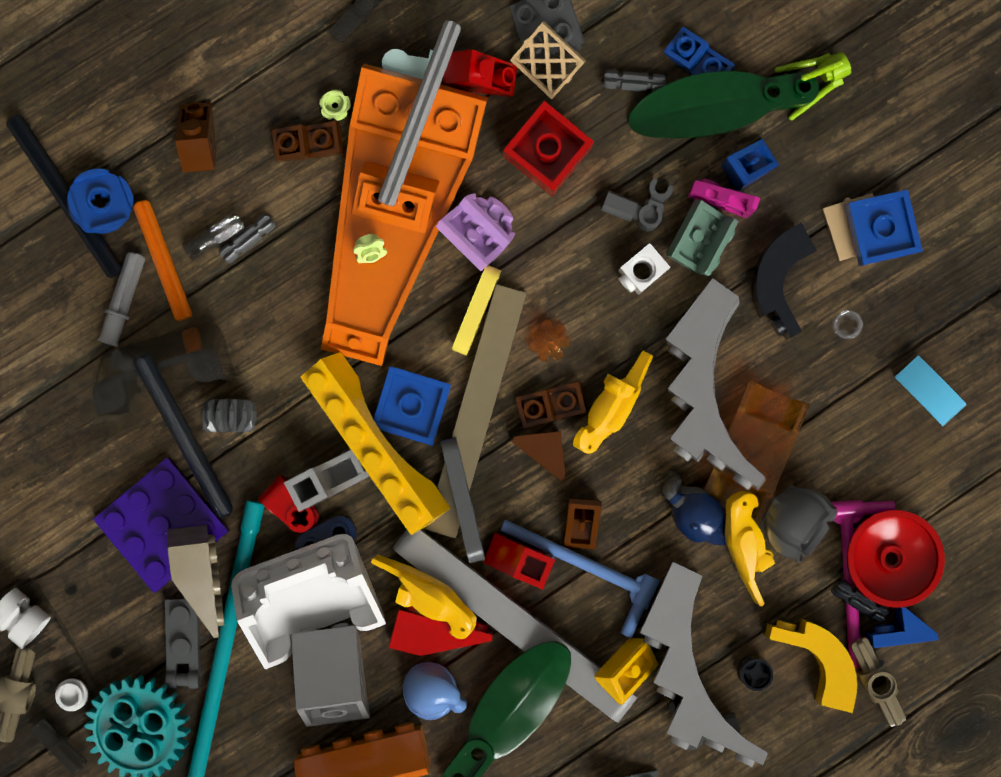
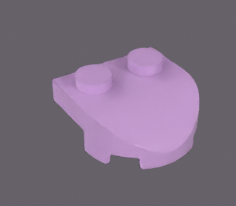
(478, 229)

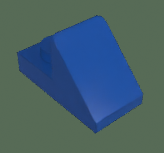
(908, 631)

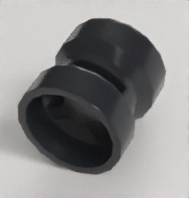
(760, 675)

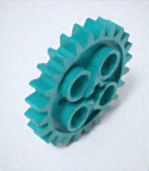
(144, 701)

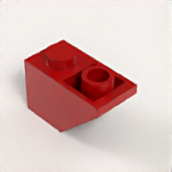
(480, 73)
(519, 561)

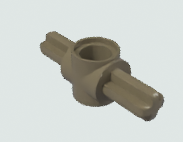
(16, 693)
(886, 693)

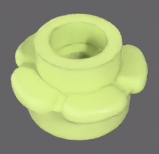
(331, 97)

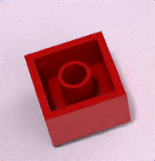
(548, 148)

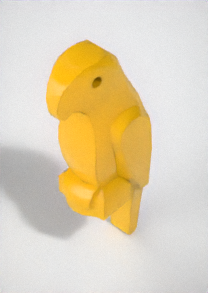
(612, 406)
(746, 541)
(429, 597)

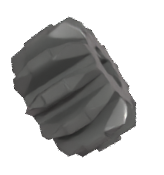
(228, 415)

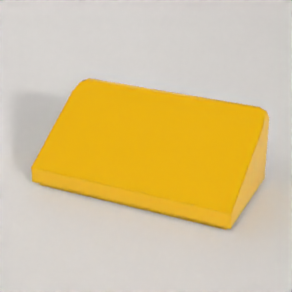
(627, 669)

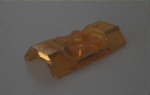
(765, 435)

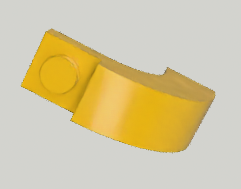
(837, 672)

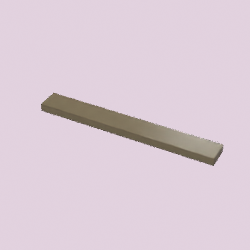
(481, 394)

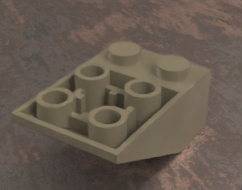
(191, 571)

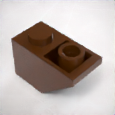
(196, 137)

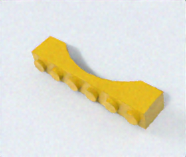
(404, 488)

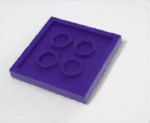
(144, 513)

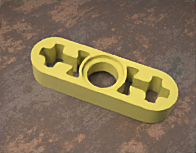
(476, 310)

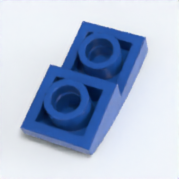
(694, 54)

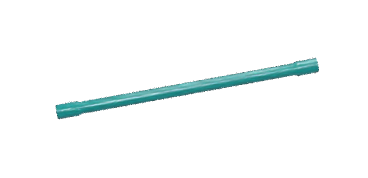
(249, 529)

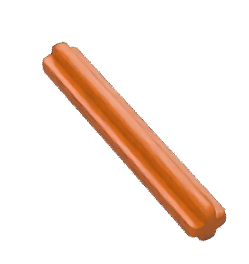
(162, 260)

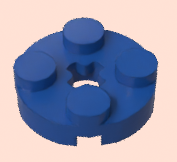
(109, 186)

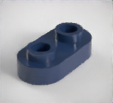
(326, 531)

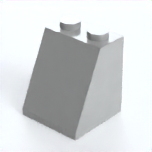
(329, 675)

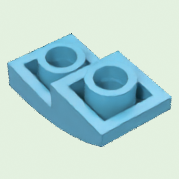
(930, 390)

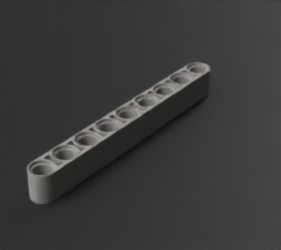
(504, 614)

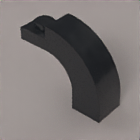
(770, 276)

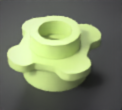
(369, 248)

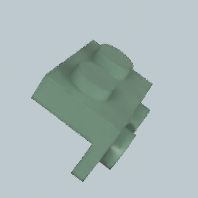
(702, 238)

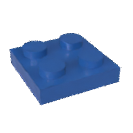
(883, 227)
(411, 405)

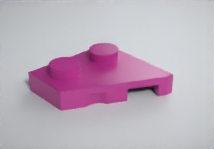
(723, 198)

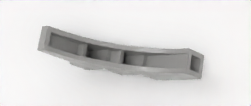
(698, 340)
(695, 714)

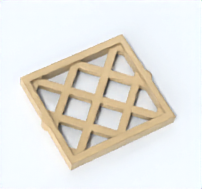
(529, 43)

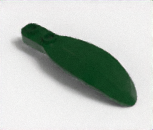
(716, 103)
(513, 707)

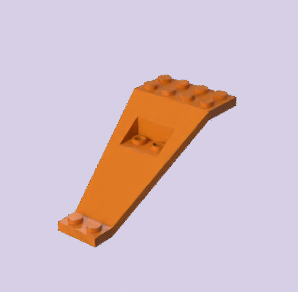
(370, 296)

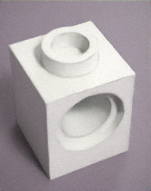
(649, 257)

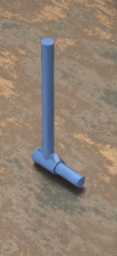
(640, 590)

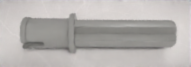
(121, 299)

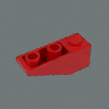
(425, 636)

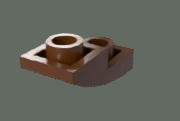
(307, 142)
(552, 404)

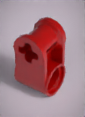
(279, 502)

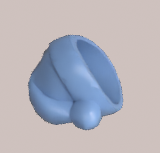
(432, 691)

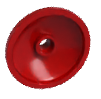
(917, 561)

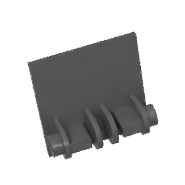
(557, 14)

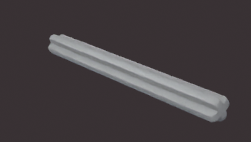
(419, 113)

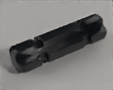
(856, 599)

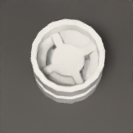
(20, 618)

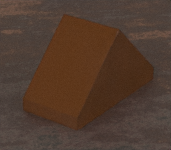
(545, 450)
(582, 522)

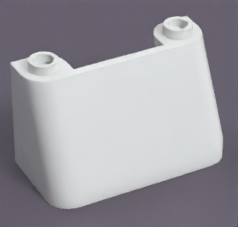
(304, 591)

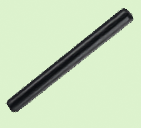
(60, 190)
(182, 434)

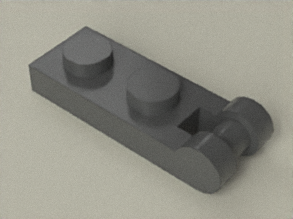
(182, 644)

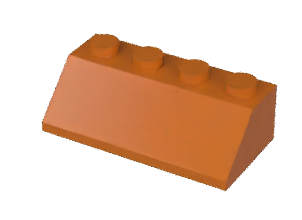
(377, 755)

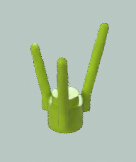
(830, 68)

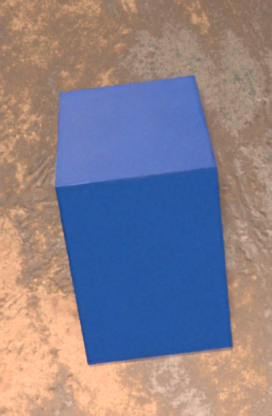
(749, 164)

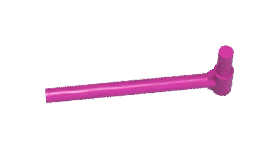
(849, 513)

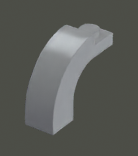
(325, 480)

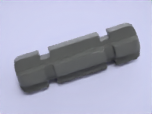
(633, 81)
(247, 238)

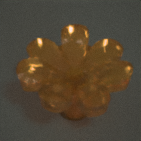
(549, 347)

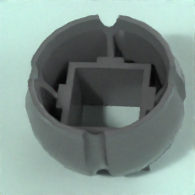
(798, 521)

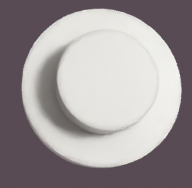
(71, 694)

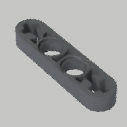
(462, 500)

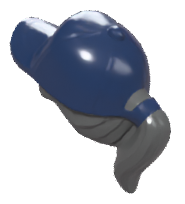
(695, 511)

